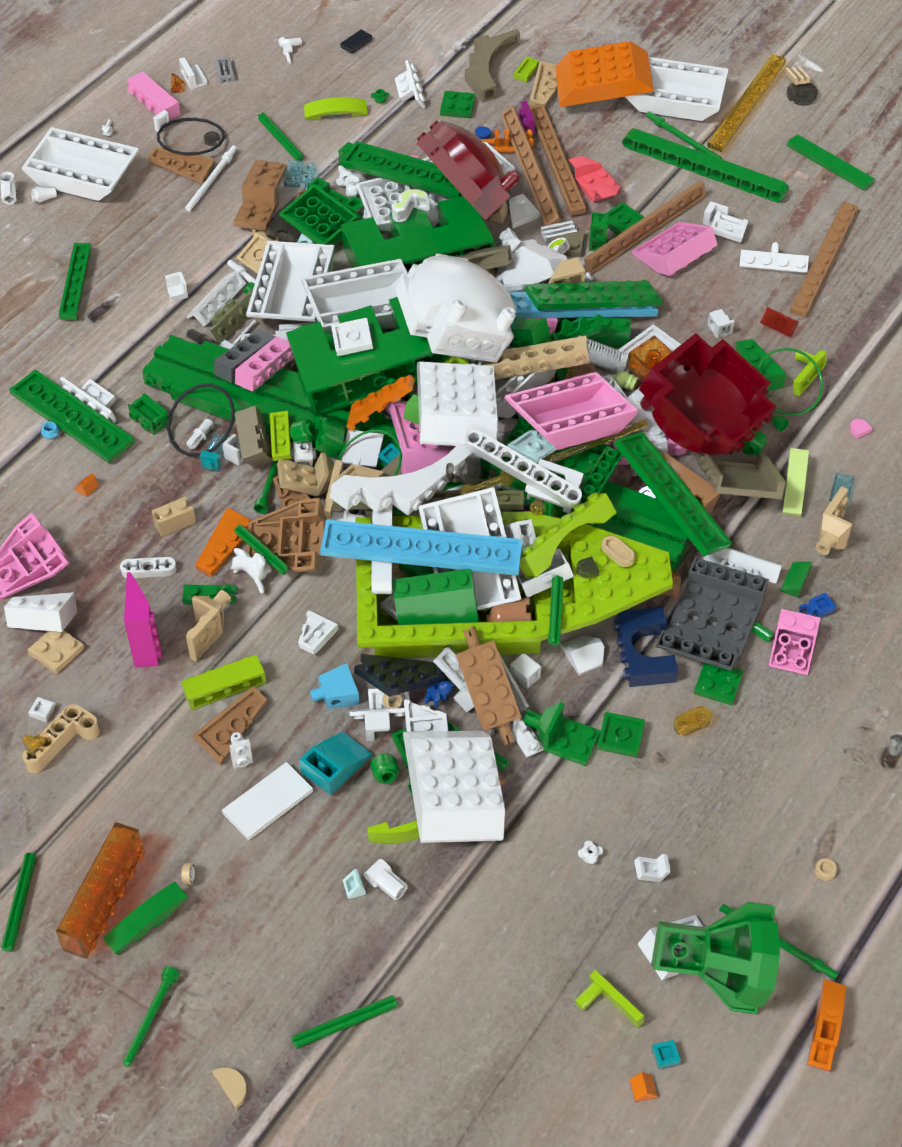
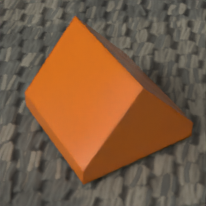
(87, 485)
(643, 1087)

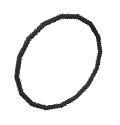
(190, 119)
(175, 405)

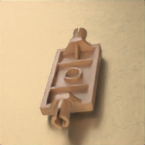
(488, 685)

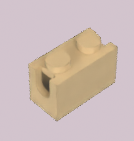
(173, 516)

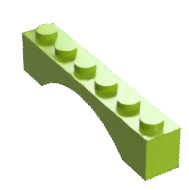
(539, 555)

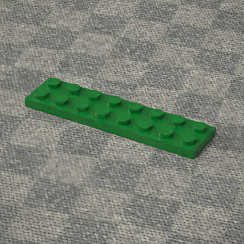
(399, 169)
(592, 295)
(72, 416)
(673, 493)

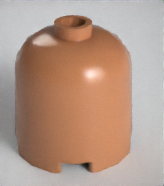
(510, 612)

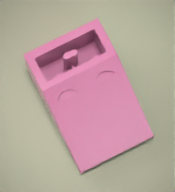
(794, 642)

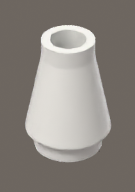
(42, 194)

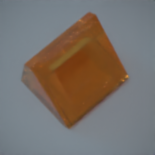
(176, 84)

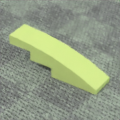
(795, 482)

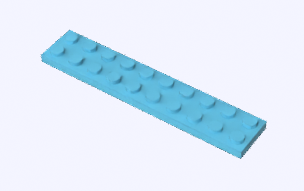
(525, 308)
(421, 547)

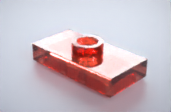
(779, 322)

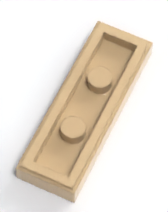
(329, 507)

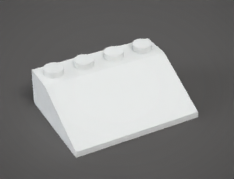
(378, 198)

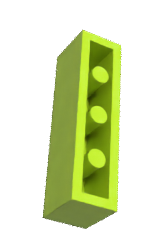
(223, 682)

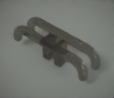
(469, 472)

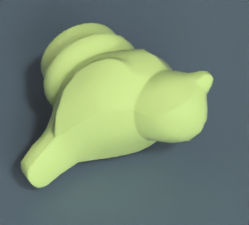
(626, 380)

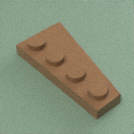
(237, 717)

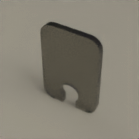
(279, 225)

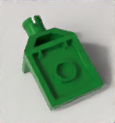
(562, 735)

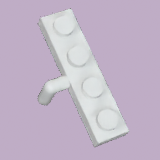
(774, 261)

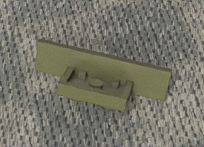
(230, 317)

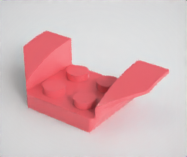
(594, 179)

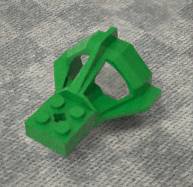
(736, 946)

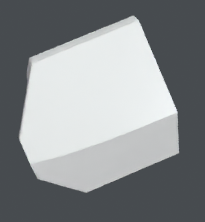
(584, 653)

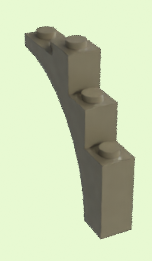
(480, 62)
(490, 257)

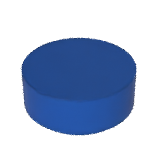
(483, 132)

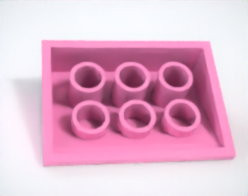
(676, 247)

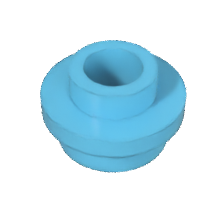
(49, 430)

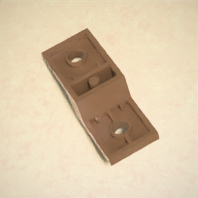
(260, 195)

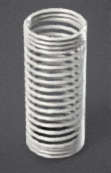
(604, 359)

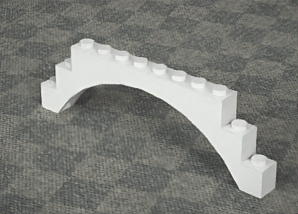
(403, 490)

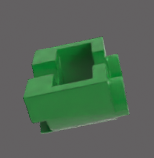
(330, 436)

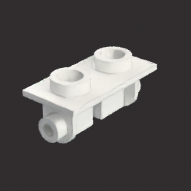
(525, 738)
(240, 751)

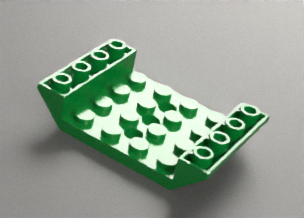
(595, 467)

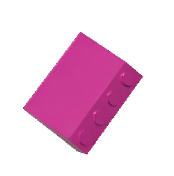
(141, 626)

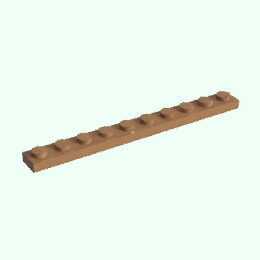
(557, 161)
(530, 167)
(644, 227)
(823, 259)

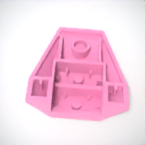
(29, 557)

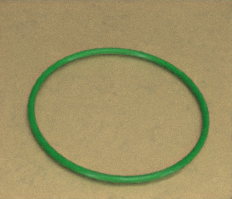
(819, 372)
(381, 431)

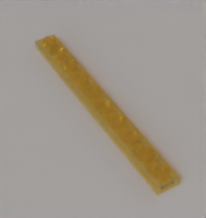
(746, 103)

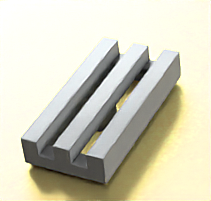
(226, 77)

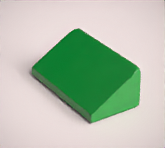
(796, 578)

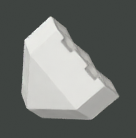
(530, 264)

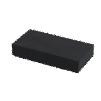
(356, 41)

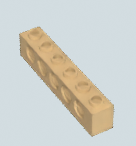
(541, 357)

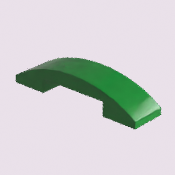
(353, 204)

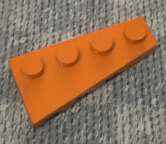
(379, 400)
(221, 543)

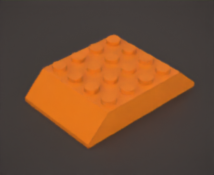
(603, 73)

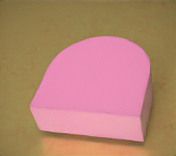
(860, 428)

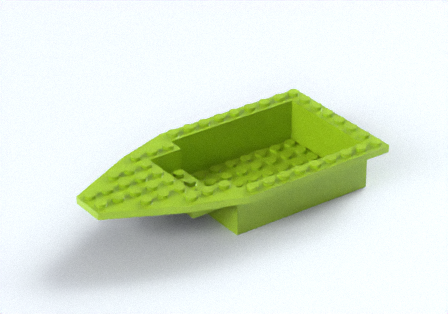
(583, 604)

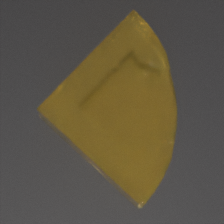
(33, 742)

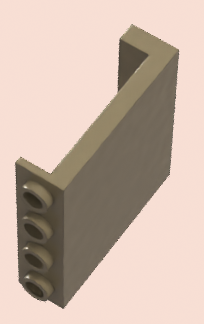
(743, 478)

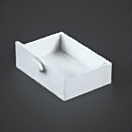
(534, 585)

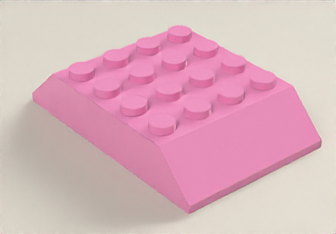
(574, 410)

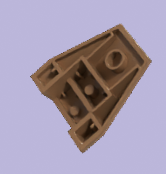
(293, 534)

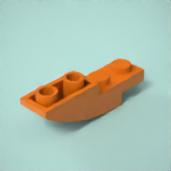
(827, 1025)

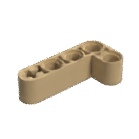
(39, 758)

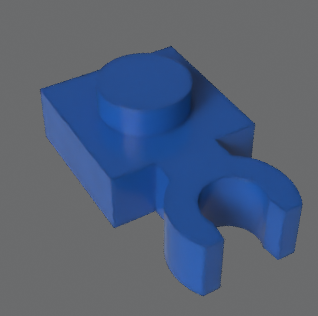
(819, 605)
(438, 692)

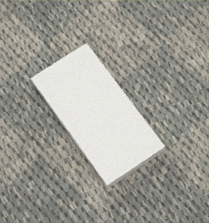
(267, 801)

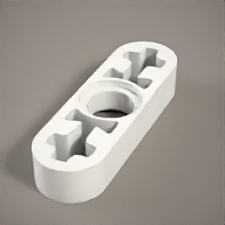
(154, 572)

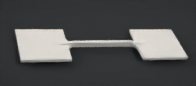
(360, 452)

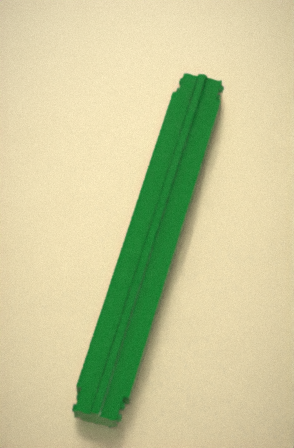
(186, 364)

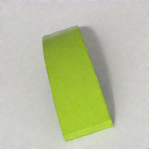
(335, 106)
(383, 835)

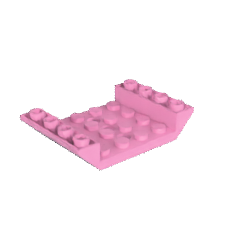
(415, 455)

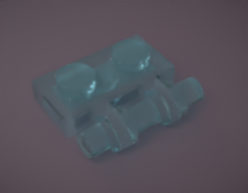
(294, 173)

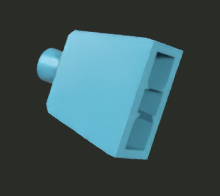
(336, 688)

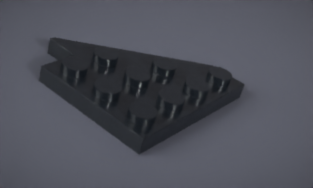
(398, 674)

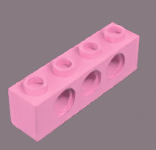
(263, 364)

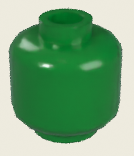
(303, 431)
(756, 445)
(384, 768)

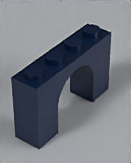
(638, 668)

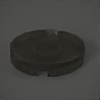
(802, 93)

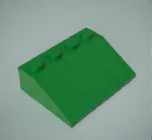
(318, 216)
(436, 598)

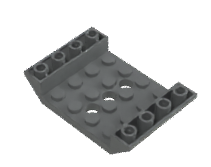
(720, 596)

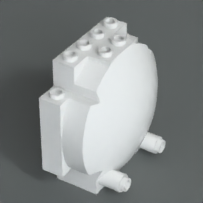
(457, 308)

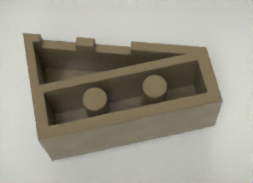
(253, 437)

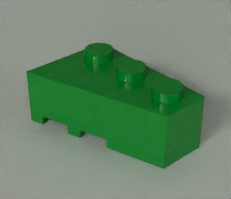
(529, 332)
(613, 333)
(754, 355)

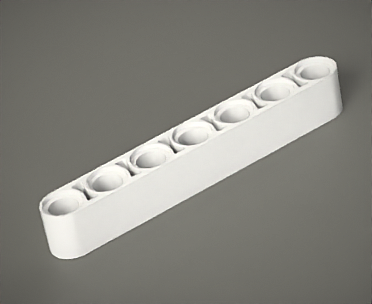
(518, 460)
(382, 571)

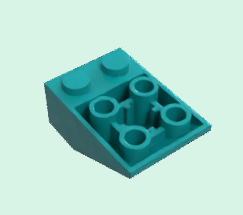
(333, 761)

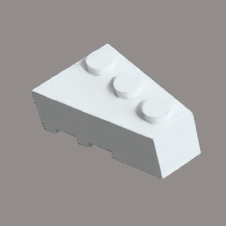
(41, 612)

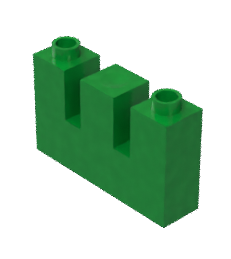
(415, 239)
(343, 379)

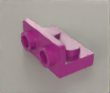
(526, 116)

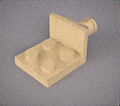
(304, 477)
(833, 529)
(210, 619)

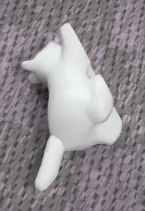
(349, 179)
(255, 566)

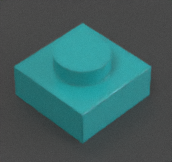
(388, 454)
(210, 460)
(666, 1054)

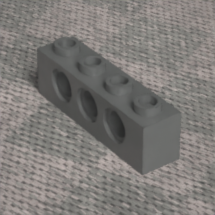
(227, 363)

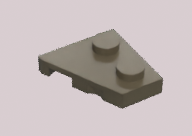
(575, 240)

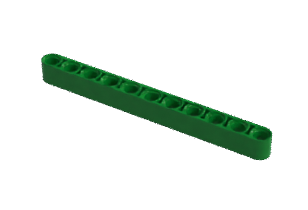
(705, 165)

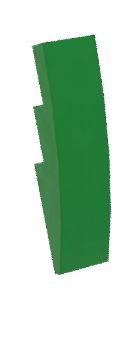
(580, 326)
(144, 917)

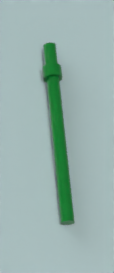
(660, 122)
(816, 964)

